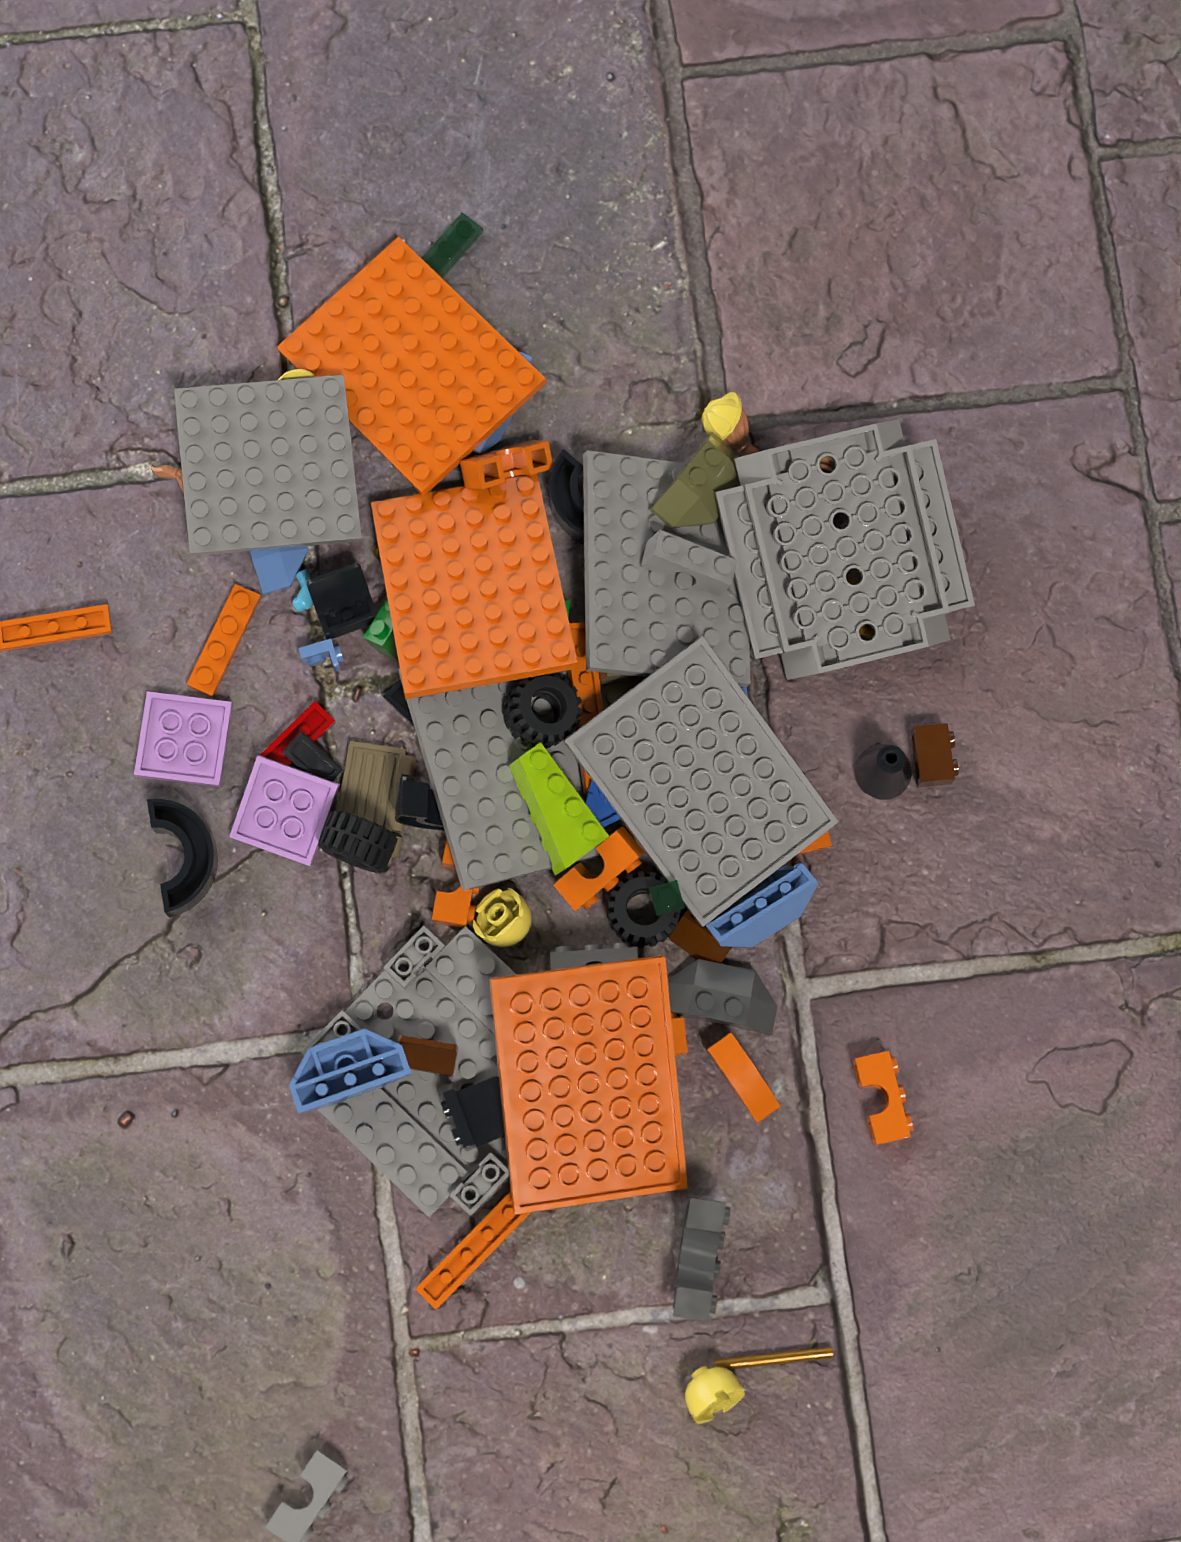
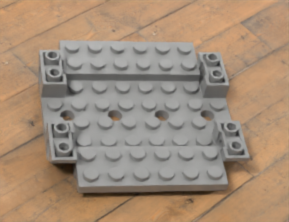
(797, 560)
(403, 1125)

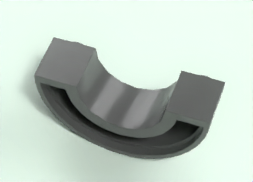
(697, 1258)

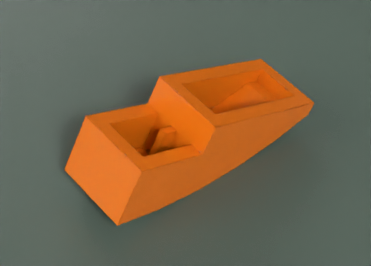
(743, 1077)

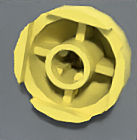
(503, 918)
(711, 1392)

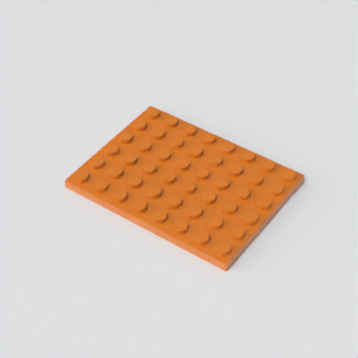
(415, 363)
(473, 587)
(588, 1083)

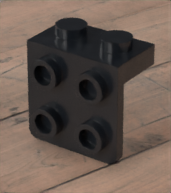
(342, 601)
(475, 1113)

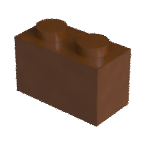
(933, 755)

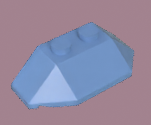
(278, 567)
(765, 908)
(346, 1069)

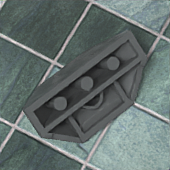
(722, 996)

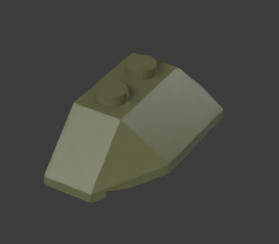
(691, 494)

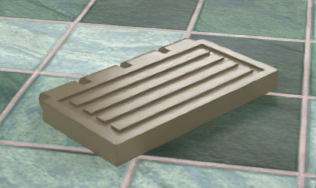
(371, 784)

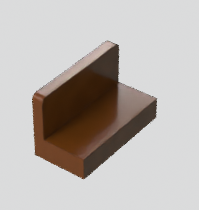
(697, 940)
(429, 1055)

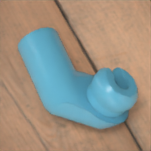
(303, 599)

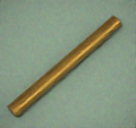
(775, 1358)

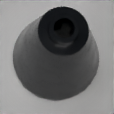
(883, 771)

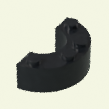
(565, 495)
(416, 805)
(200, 855)

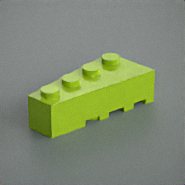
(556, 809)

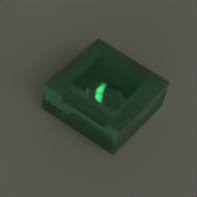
(666, 897)

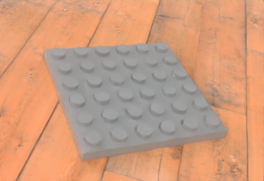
(267, 465)

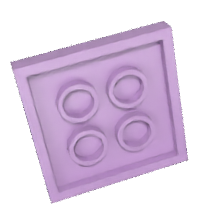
(183, 739)
(284, 810)

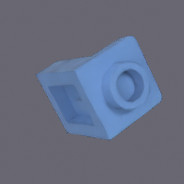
(317, 652)

